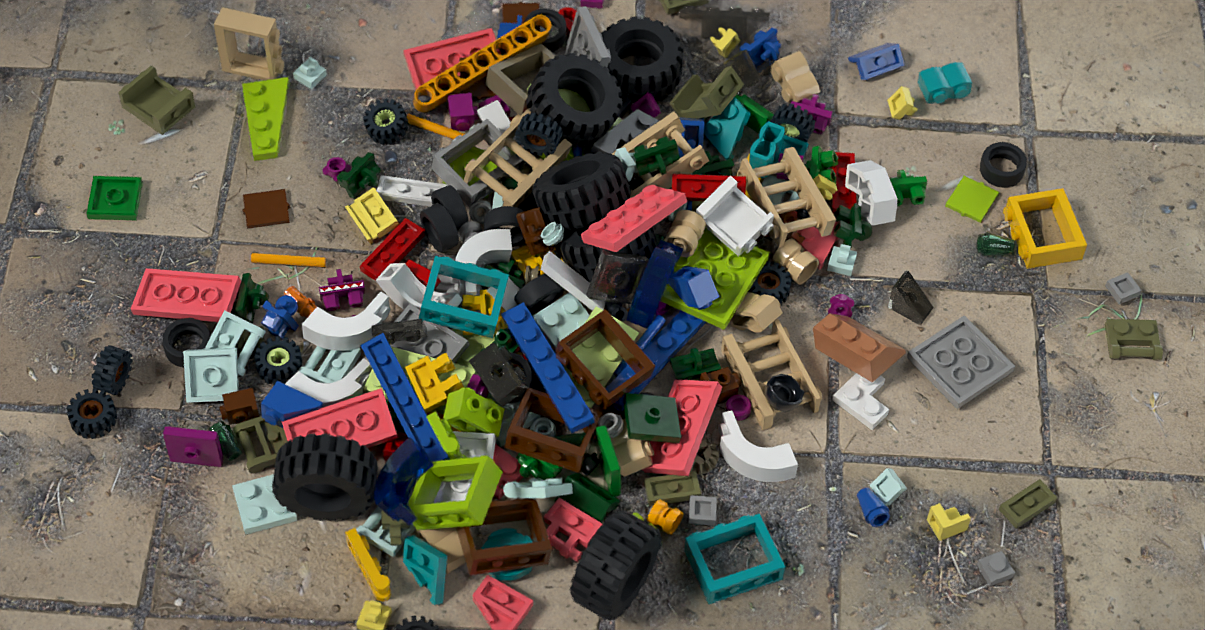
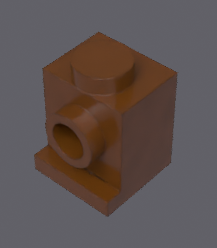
(729, 381)
(239, 406)

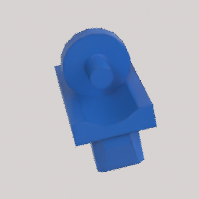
(764, 47)
(280, 318)

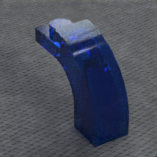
(654, 283)
(398, 478)

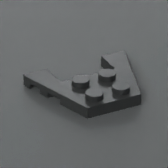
(624, 132)

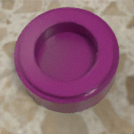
(740, 406)

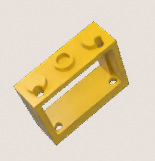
(1034, 256)

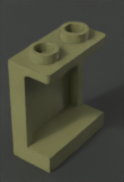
(706, 99)
(156, 101)

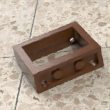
(620, 342)
(543, 446)
(510, 556)

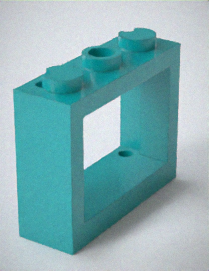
(457, 317)
(741, 581)

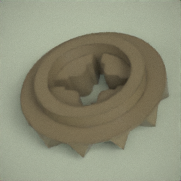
(710, 458)

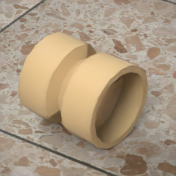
(686, 231)
(798, 263)

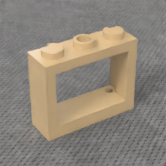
(246, 64)

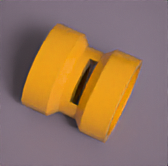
(665, 516)

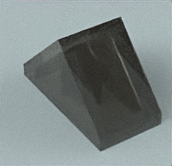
(909, 299)

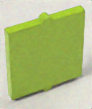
(972, 199)

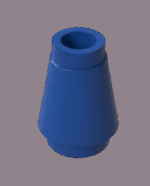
(873, 508)

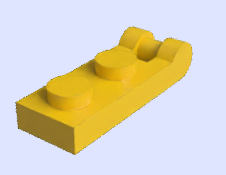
(368, 565)

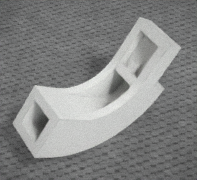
(483, 249)
(405, 288)
(345, 333)
(335, 392)
(752, 461)

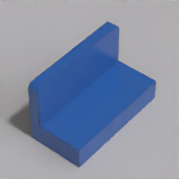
(878, 60)

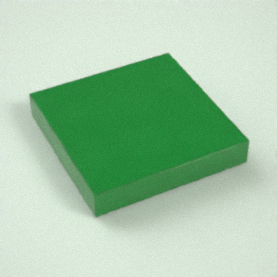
(114, 198)
(609, 461)

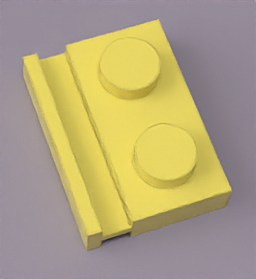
(372, 215)

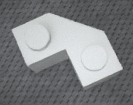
(875, 191)

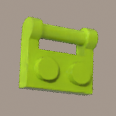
(445, 436)

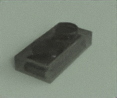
(404, 330)

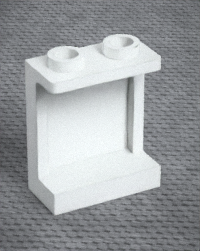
(734, 217)

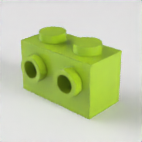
(473, 412)

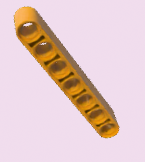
(477, 72)

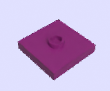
(193, 446)

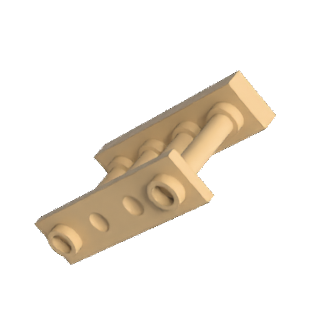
(672, 128)
(525, 182)
(800, 182)
(754, 390)

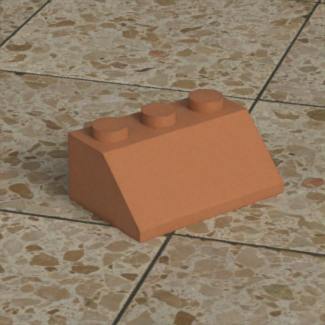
(855, 346)

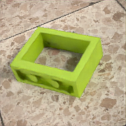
(455, 513)

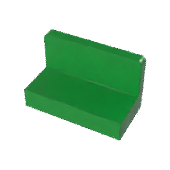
(758, 113)

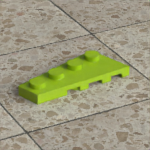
(265, 115)

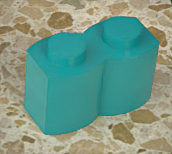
(944, 82)
(768, 146)

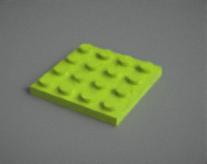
(730, 274)

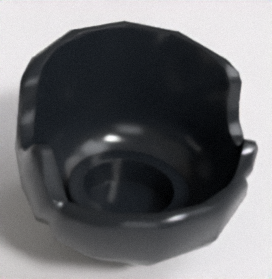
(783, 393)

